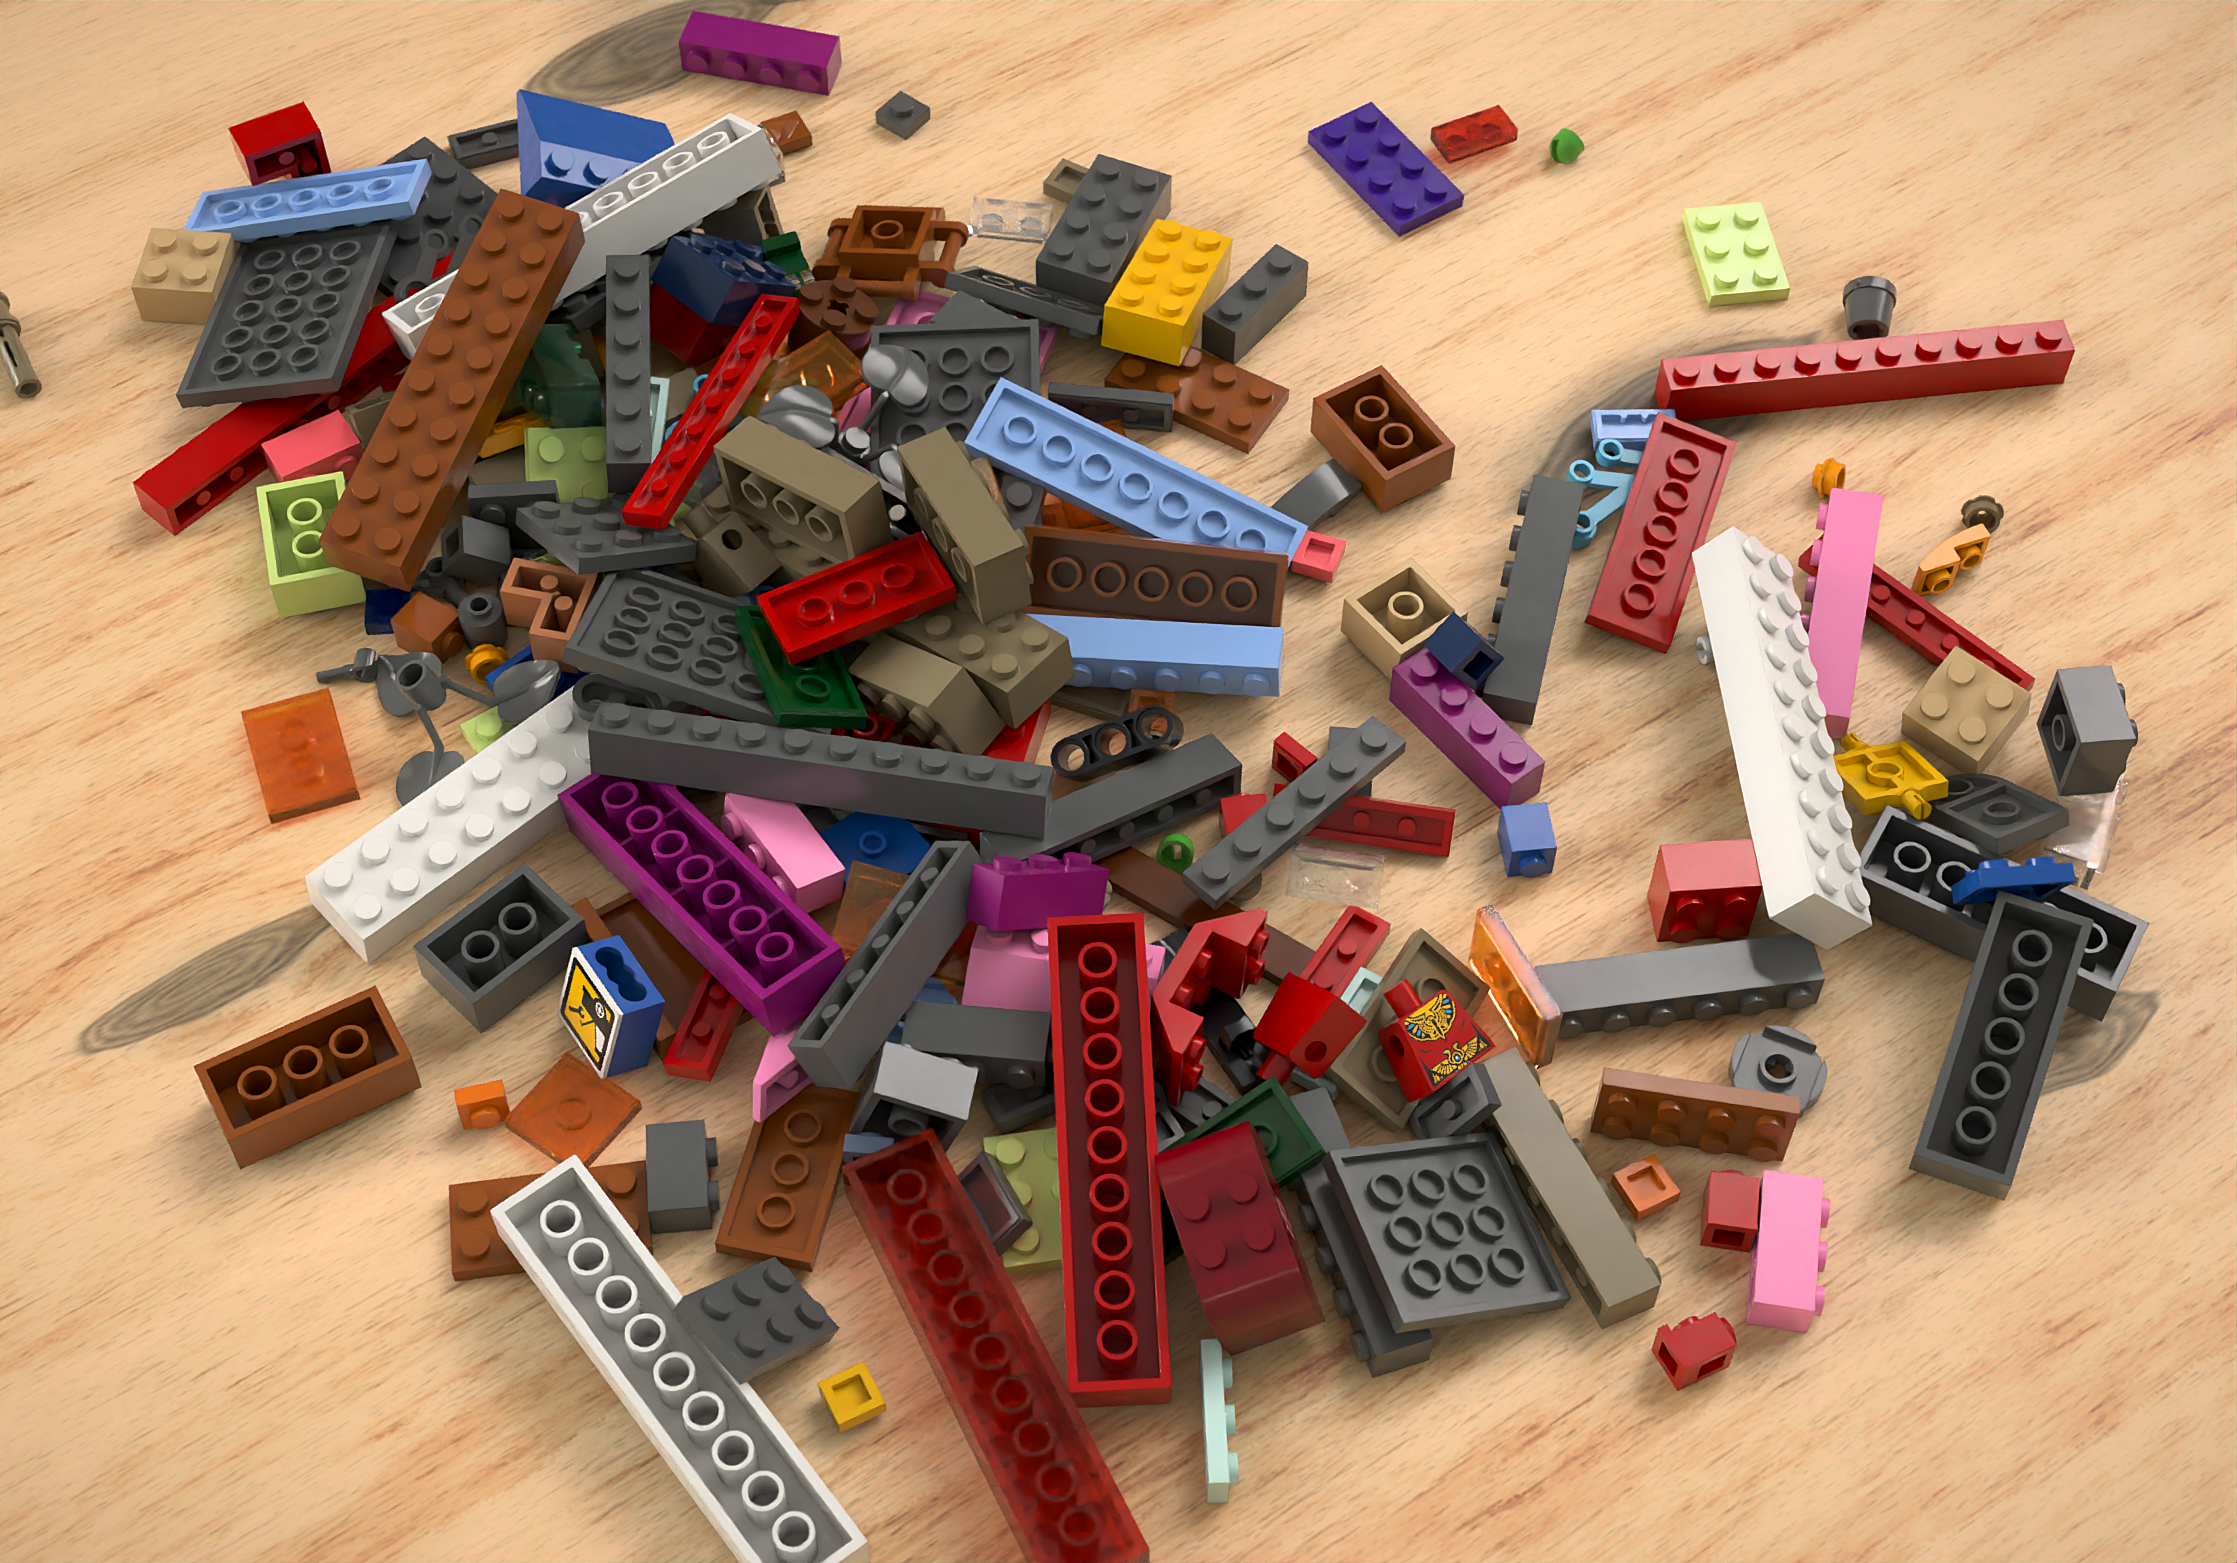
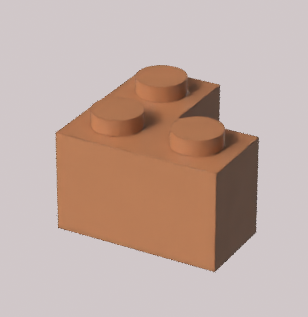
(548, 602)

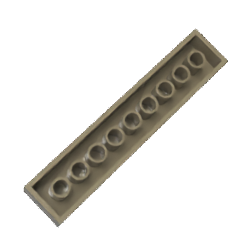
(1009, 659)

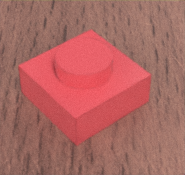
(1318, 556)

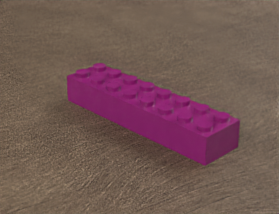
(706, 895)

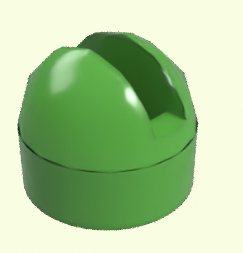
(1566, 146)
(1166, 852)

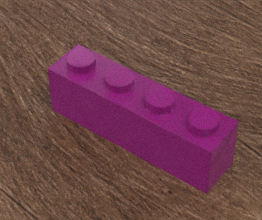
(760, 53)
(1466, 730)

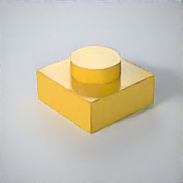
(852, 1397)

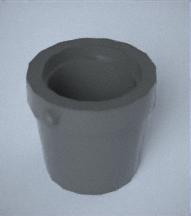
(1869, 307)

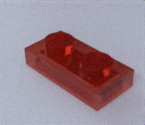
(1474, 134)

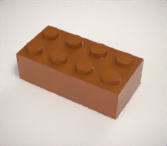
(308, 1076)

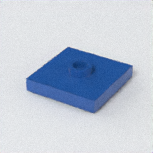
(876, 841)

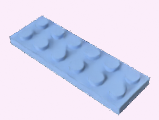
(313, 202)

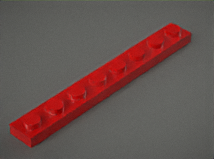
(711, 412)

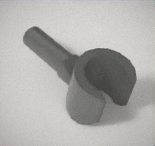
(363, 669)

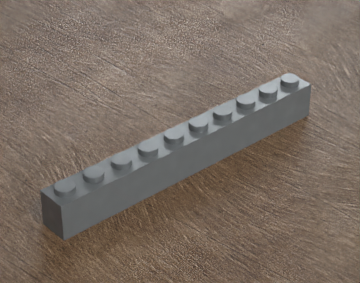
(821, 769)

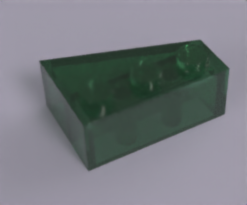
(557, 383)

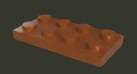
(1207, 394)
(1694, 1114)
(788, 1180)
(480, 1250)

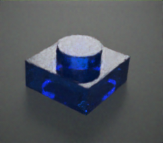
(382, 607)

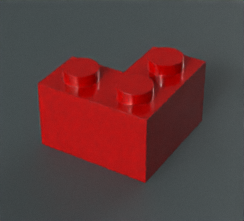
(280, 145)

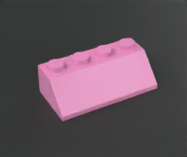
(1013, 970)

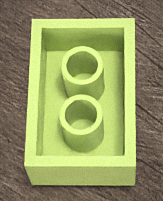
(292, 523)

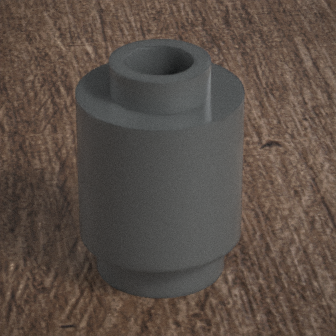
(482, 620)

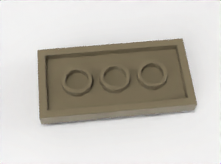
(1363, 1066)

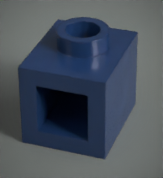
(1457, 644)

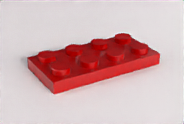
(856, 598)

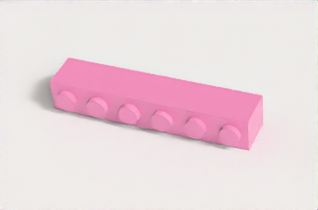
(1840, 597)

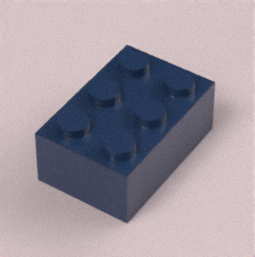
(718, 277)

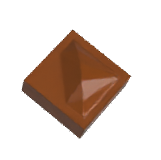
(788, 132)

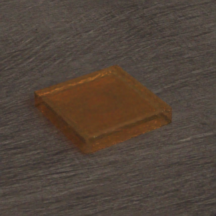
(572, 1112)

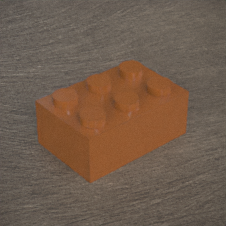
(1382, 438)

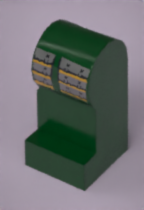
(786, 252)

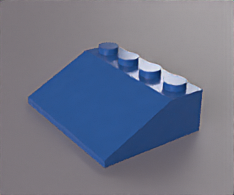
(579, 147)

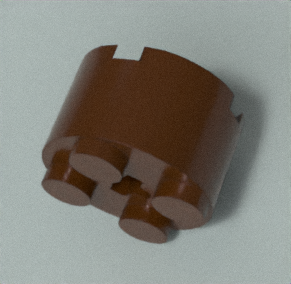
(837, 308)

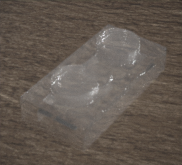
(1010, 220)

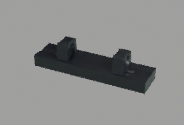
(1224, 1027)

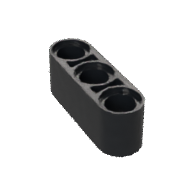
(1096, 741)

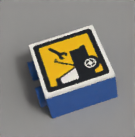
(610, 1006)

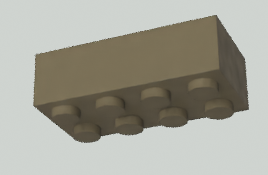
(802, 492)
(966, 525)

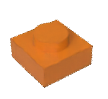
(482, 1105)
(1645, 1187)

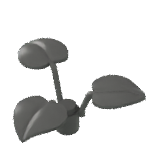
(807, 411)
(419, 685)

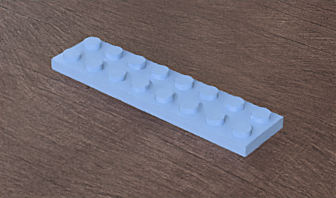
(1120, 477)

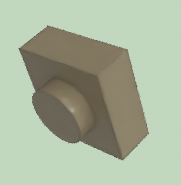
(1064, 180)

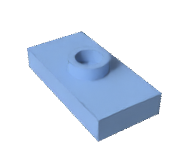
(1625, 426)

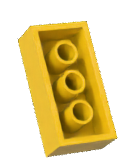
(1166, 291)

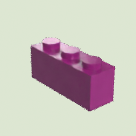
(1024, 893)

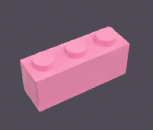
(785, 848)
(1788, 1252)

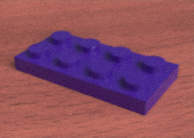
(1385, 169)

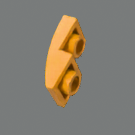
(1941, 565)

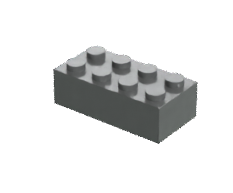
(1103, 228)

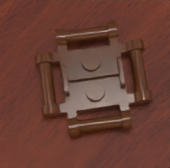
(891, 246)

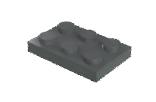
(756, 1319)

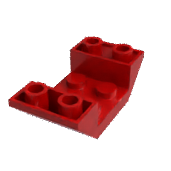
(1217, 955)

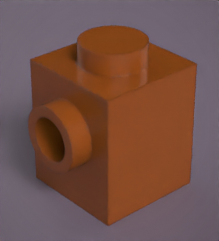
(428, 627)

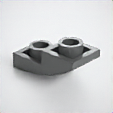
(1319, 495)

